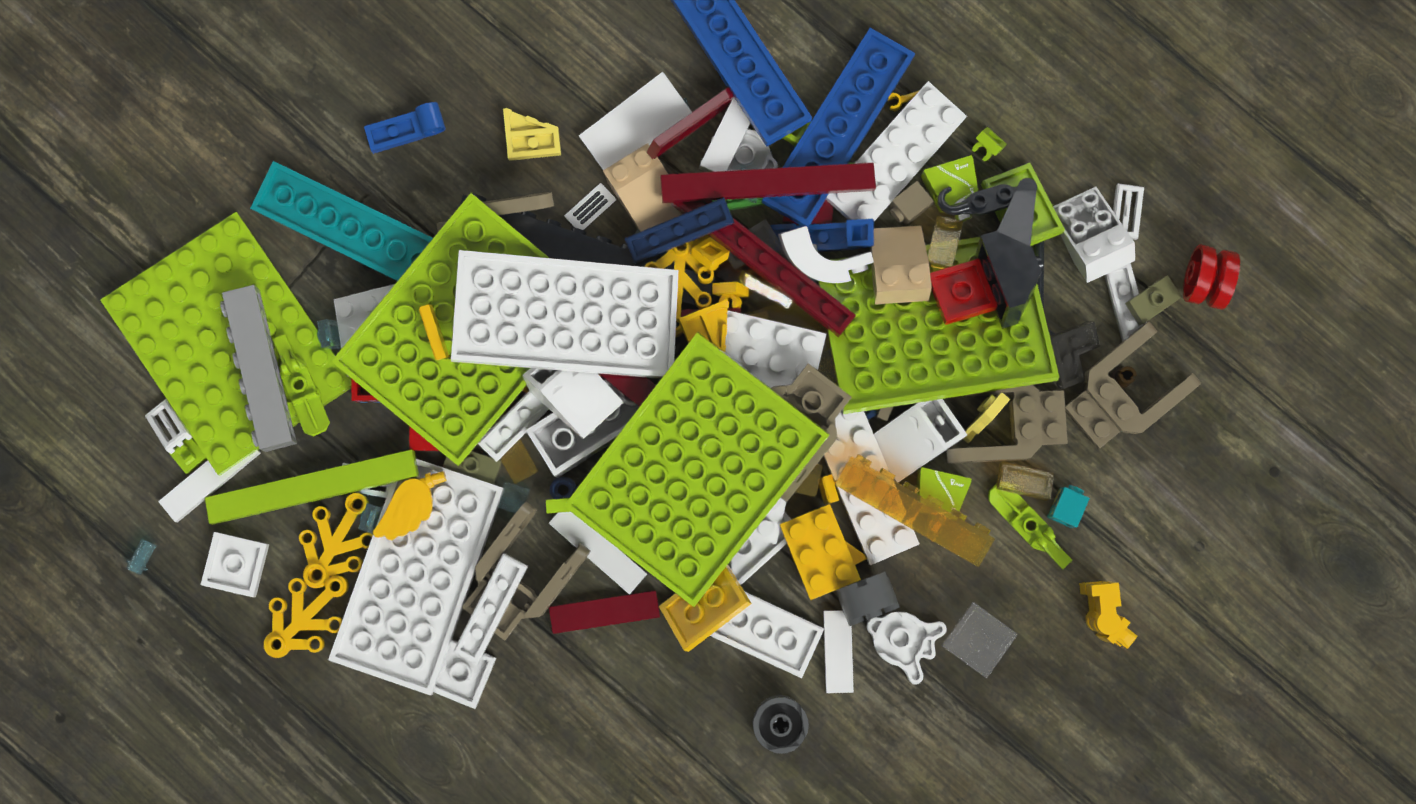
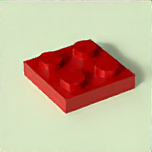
(962, 292)

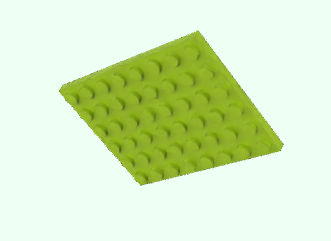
(182, 338)
(910, 356)
(393, 357)
(696, 469)

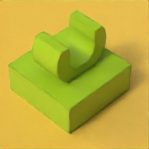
(991, 142)
(188, 456)

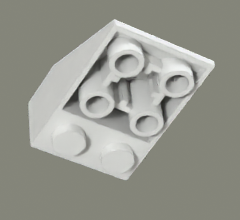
(1090, 236)
(575, 397)
(918, 437)

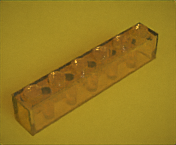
(913, 510)

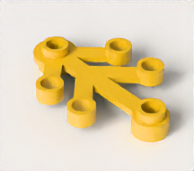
(684, 280)
(333, 544)
(302, 618)

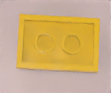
(820, 552)
(714, 609)

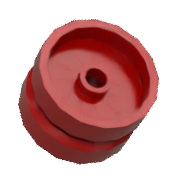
(1211, 277)

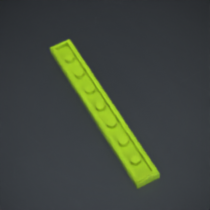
(312, 487)

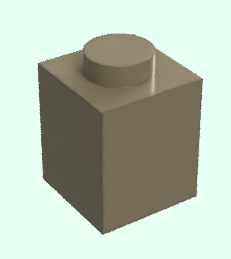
(910, 204)

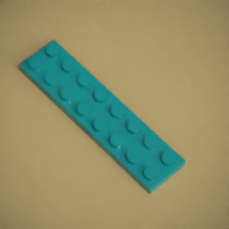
(339, 221)

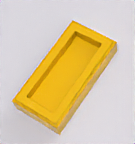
(433, 332)

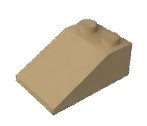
(638, 188)
(900, 265)

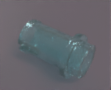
(141, 557)

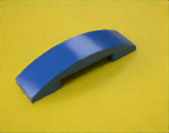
(836, 236)

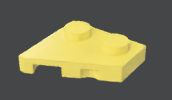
(529, 137)
(988, 411)

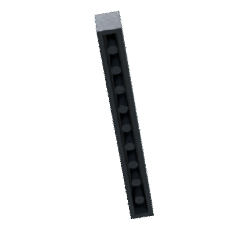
(576, 246)

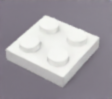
(234, 564)

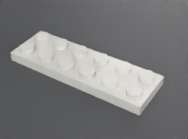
(901, 152)
(877, 532)

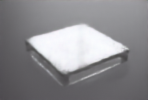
(979, 640)

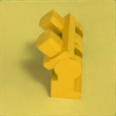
(1102, 614)

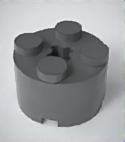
(867, 598)
(792, 733)

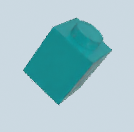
(1068, 506)

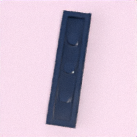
(679, 230)

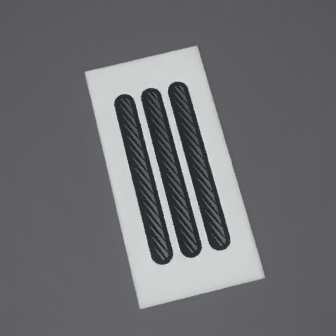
(590, 207)

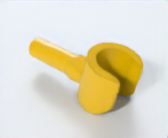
(902, 99)

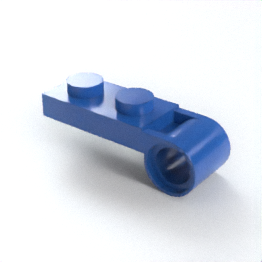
(406, 128)

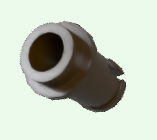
(1128, 372)

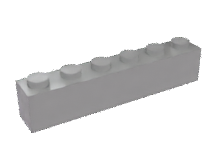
(259, 368)

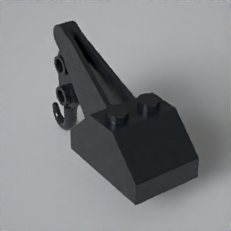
(1005, 253)

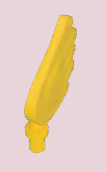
(409, 506)

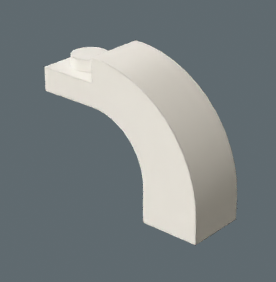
(805, 258)

